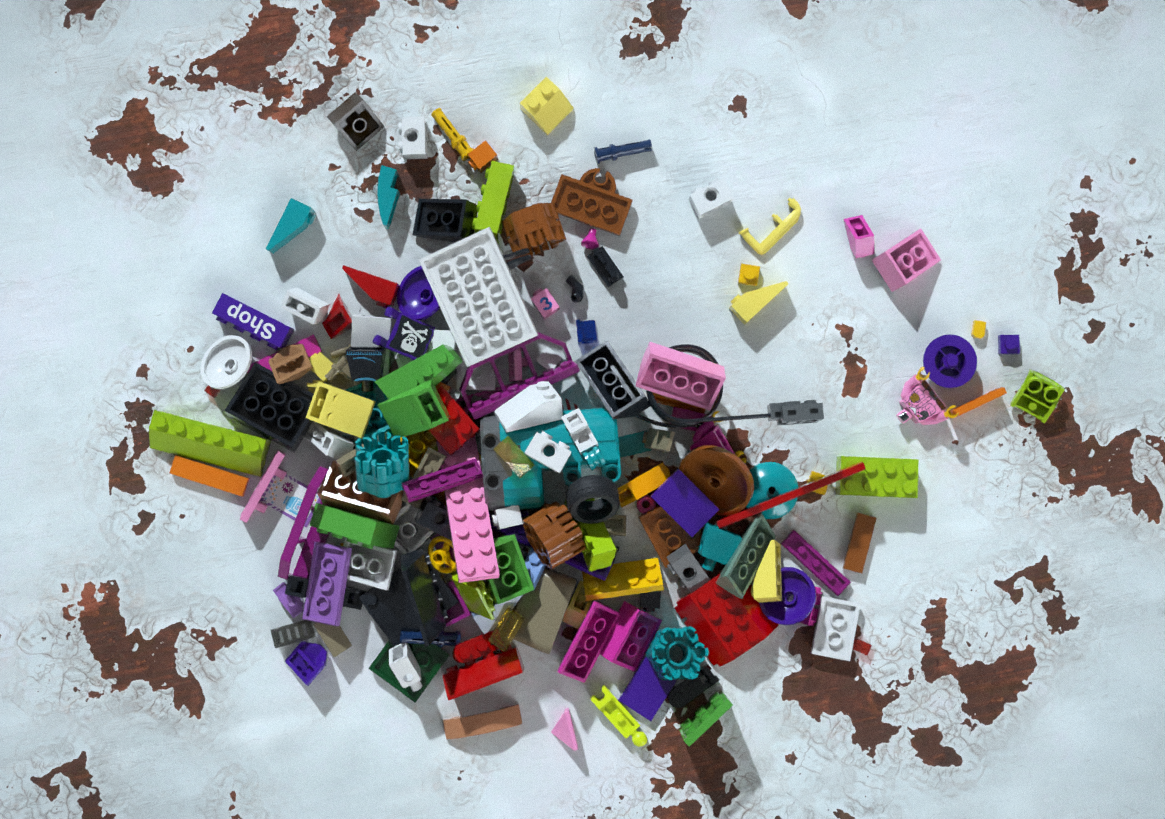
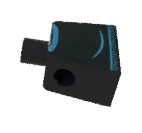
(366, 365)

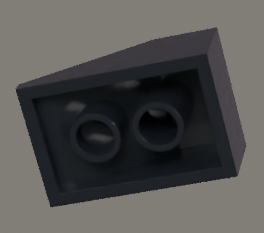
(444, 219)

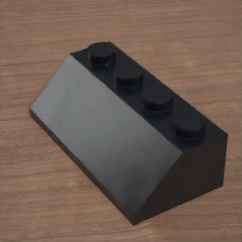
(612, 382)

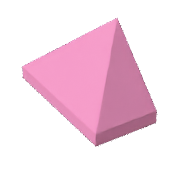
(565, 731)

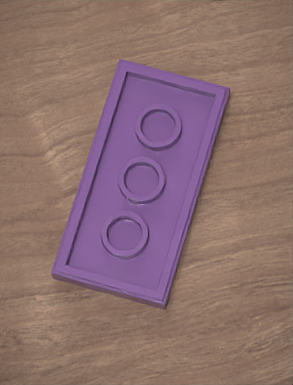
(327, 583)

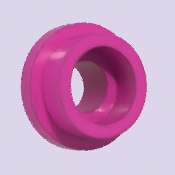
(645, 498)

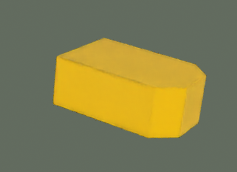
(978, 329)

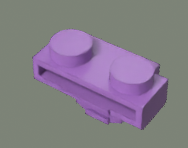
(291, 603)

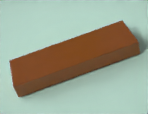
(859, 543)

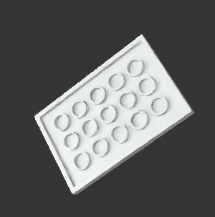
(478, 297)

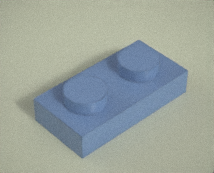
(534, 567)

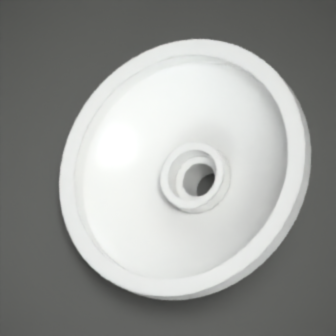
(226, 362)

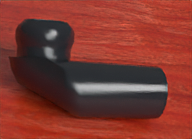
(577, 289)

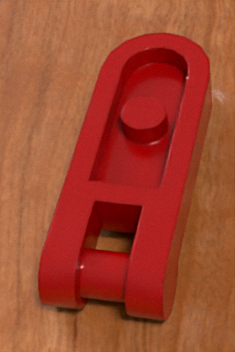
(473, 648)

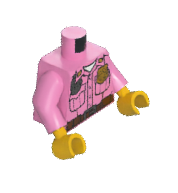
(922, 403)

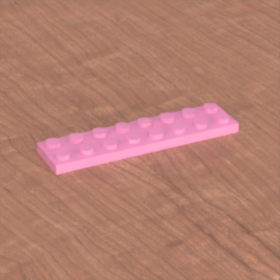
(470, 521)

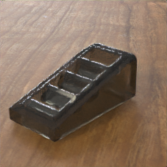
(276, 637)

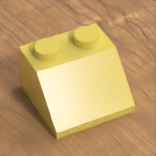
(546, 105)

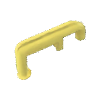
(782, 228)

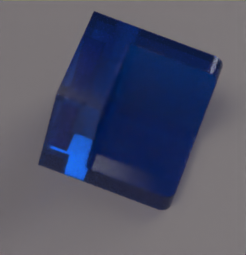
(586, 332)

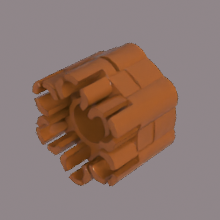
(532, 227)
(551, 537)

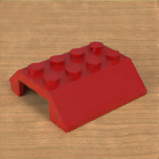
(724, 621)

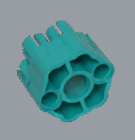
(382, 464)
(692, 650)

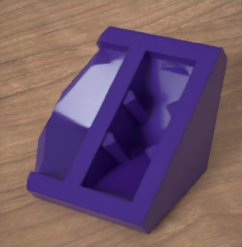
(307, 661)

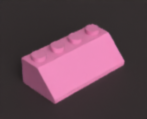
(680, 376)

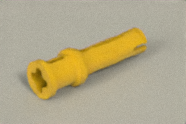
(457, 141)

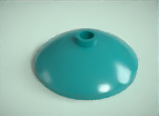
(776, 476)

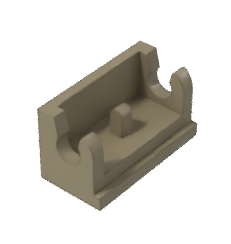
(333, 638)

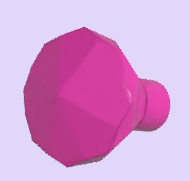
(590, 241)

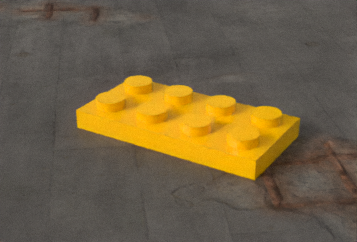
(625, 579)

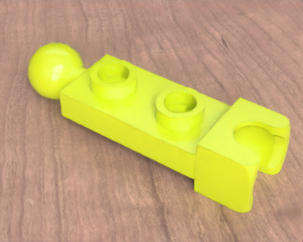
(619, 717)

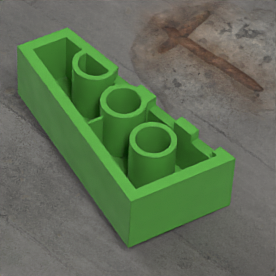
(430, 366)
(353, 527)

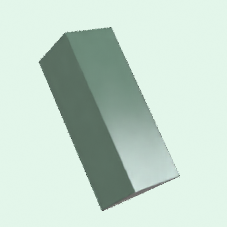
(747, 557)

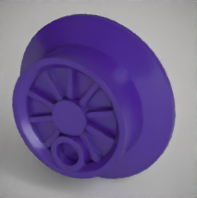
(950, 361)

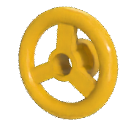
(441, 555)

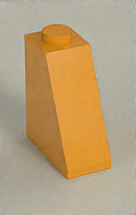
(643, 484)

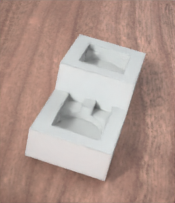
(579, 431)

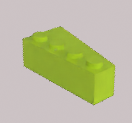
(494, 197)
(598, 543)

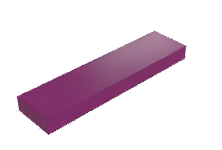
(442, 480)
(815, 563)

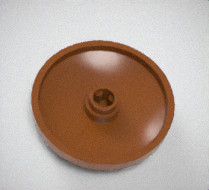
(719, 477)

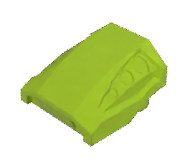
(1037, 395)

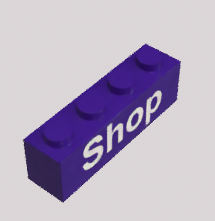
(253, 321)

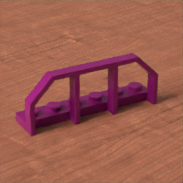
(496, 400)
(304, 562)

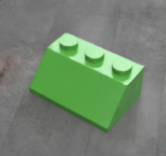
(513, 576)

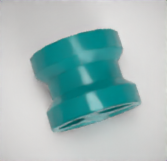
(593, 458)

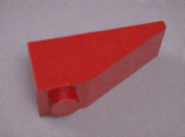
(379, 289)

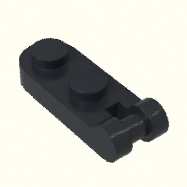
(691, 688)

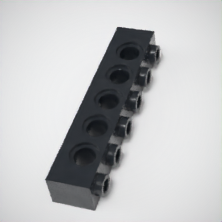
(426, 518)

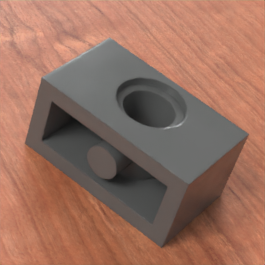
(682, 559)

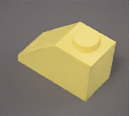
(577, 607)

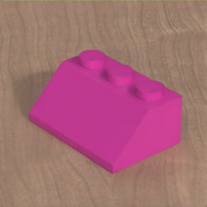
(630, 636)

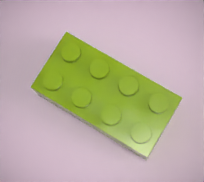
(881, 477)

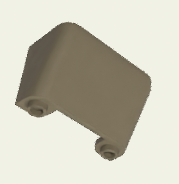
(544, 610)

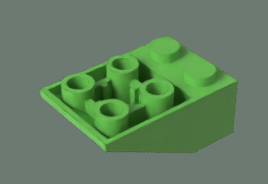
(414, 410)

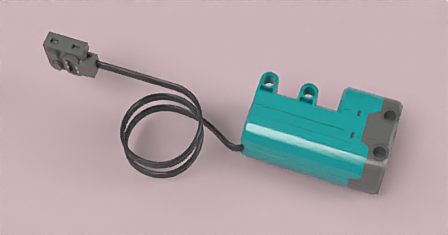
(506, 489)

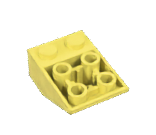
(340, 409)

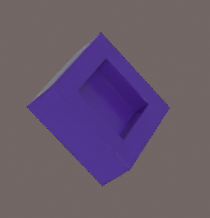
(1008, 344)

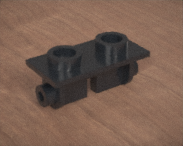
(605, 266)

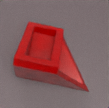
(338, 320)

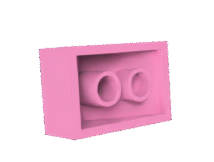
(906, 260)

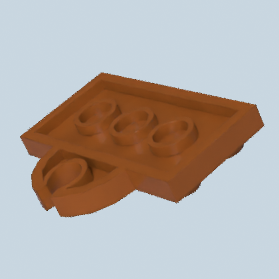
(592, 201)

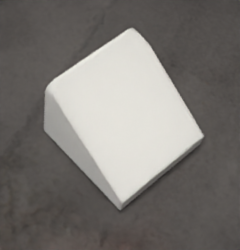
(548, 359)

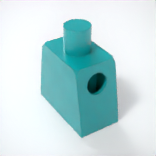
(717, 545)

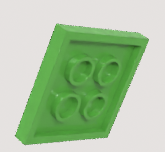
(705, 717)

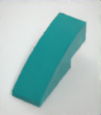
(387, 195)

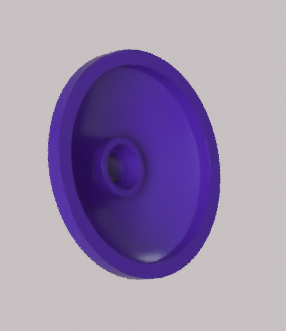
(416, 295)
(794, 584)

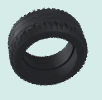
(592, 487)

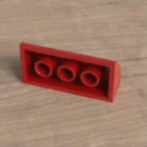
(482, 672)

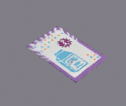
(286, 496)

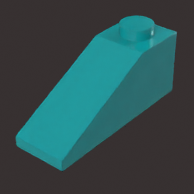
(292, 223)

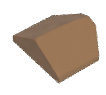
(290, 363)

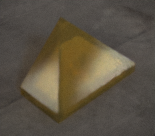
(514, 457)

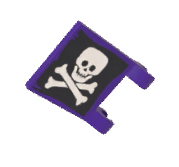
(408, 335)

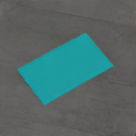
(632, 444)

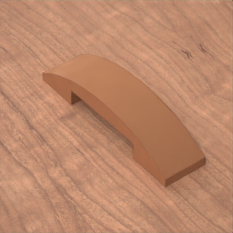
(482, 723)

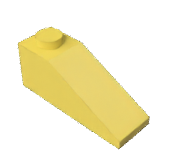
(751, 302)
(768, 580)

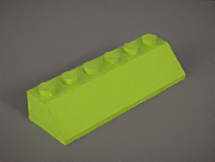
(208, 443)

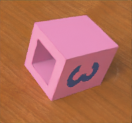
(544, 303)

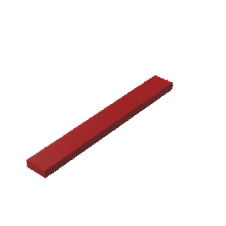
(792, 494)

